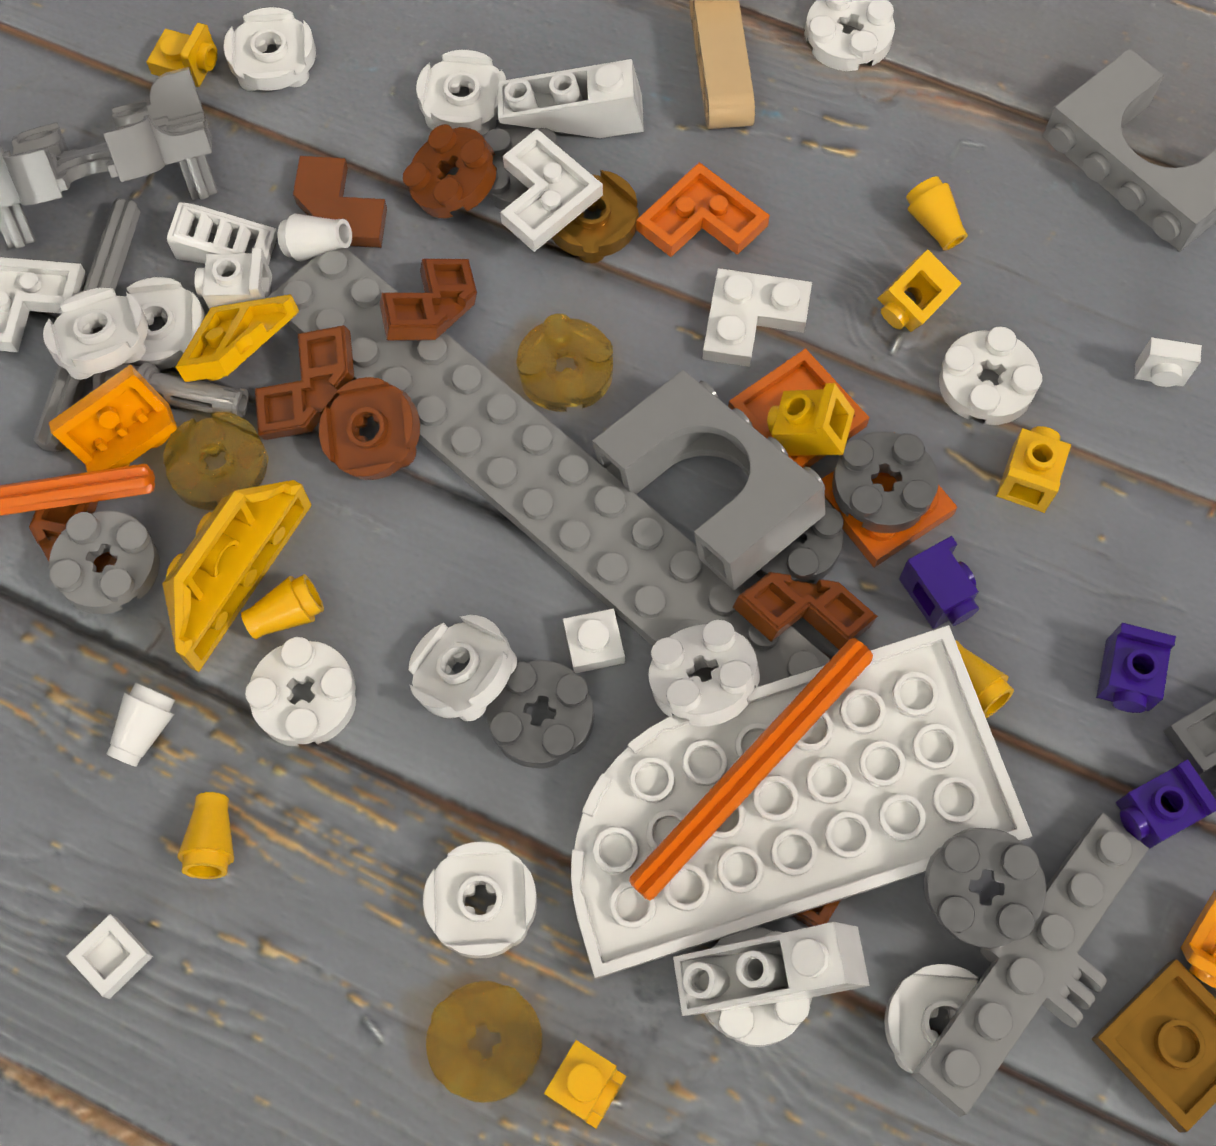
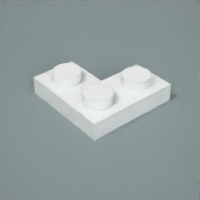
(555, 194)
(33, 287)
(748, 301)

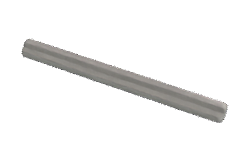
(103, 274)

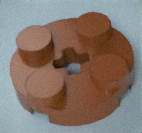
(442, 152)
(392, 445)

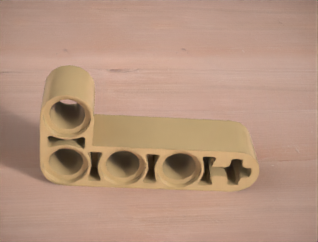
(722, 63)

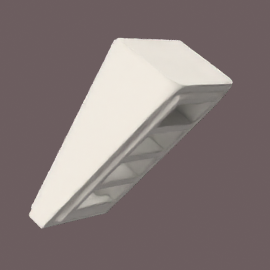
(194, 223)

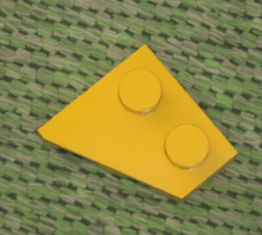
(232, 335)

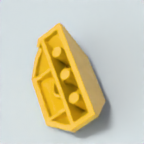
(227, 562)

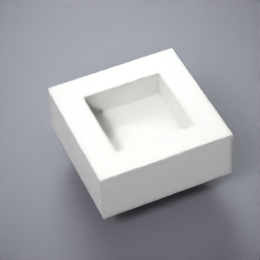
(1167, 362)
(594, 641)
(109, 956)

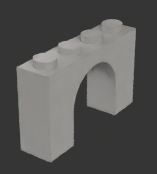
(1089, 132)
(690, 421)

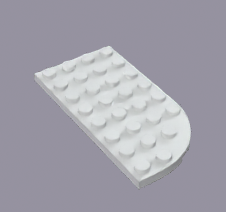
(842, 813)

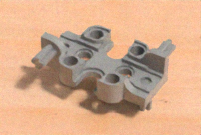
(144, 140)

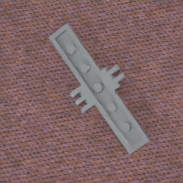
(1033, 970)

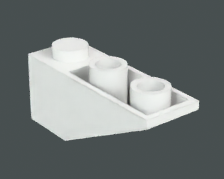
(577, 101)
(772, 969)

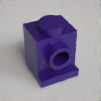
(941, 585)
(1138, 648)
(1183, 795)

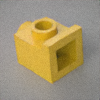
(930, 285)
(812, 421)
(1034, 468)
(585, 1084)

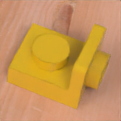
(182, 50)

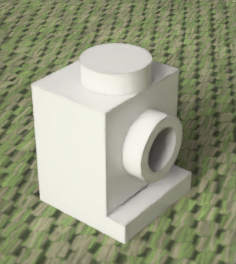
(233, 278)

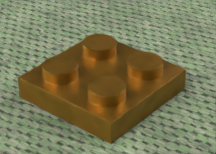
(1168, 1044)

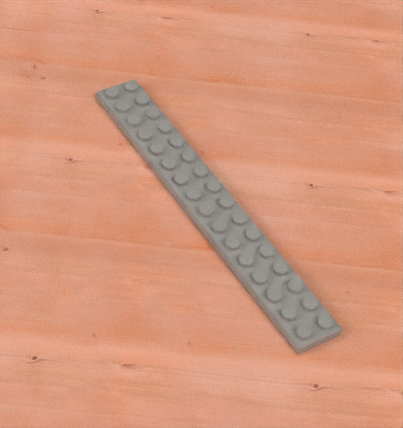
(536, 472)

